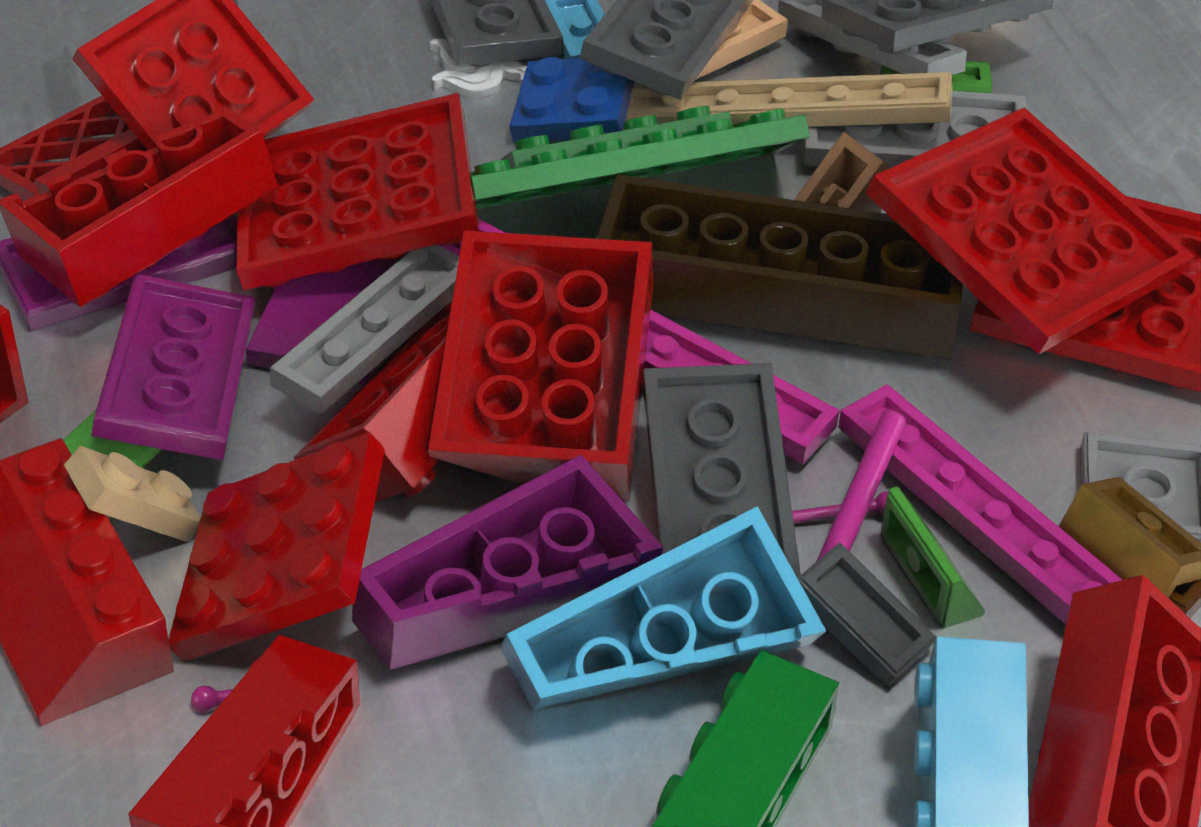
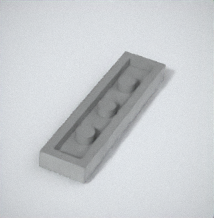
(923, 58)
(367, 329)

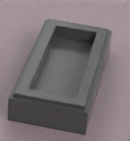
(865, 615)

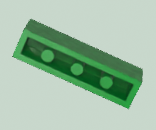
(756, 750)

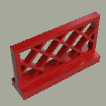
(84, 152)

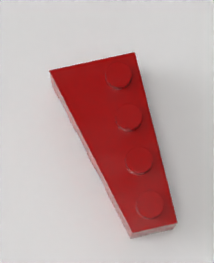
(140, 206)
(260, 744)

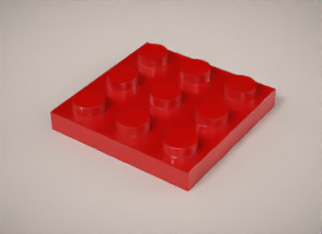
(188, 62)
(278, 548)

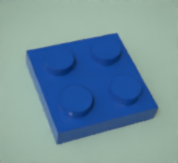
(568, 96)

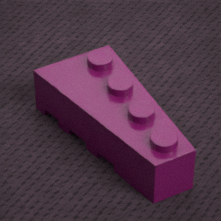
(500, 566)

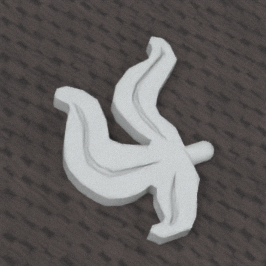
(472, 80)

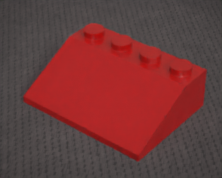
(544, 356)

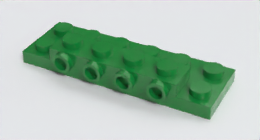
(639, 151)

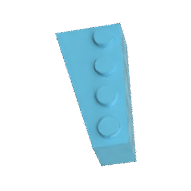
(668, 618)
(972, 735)

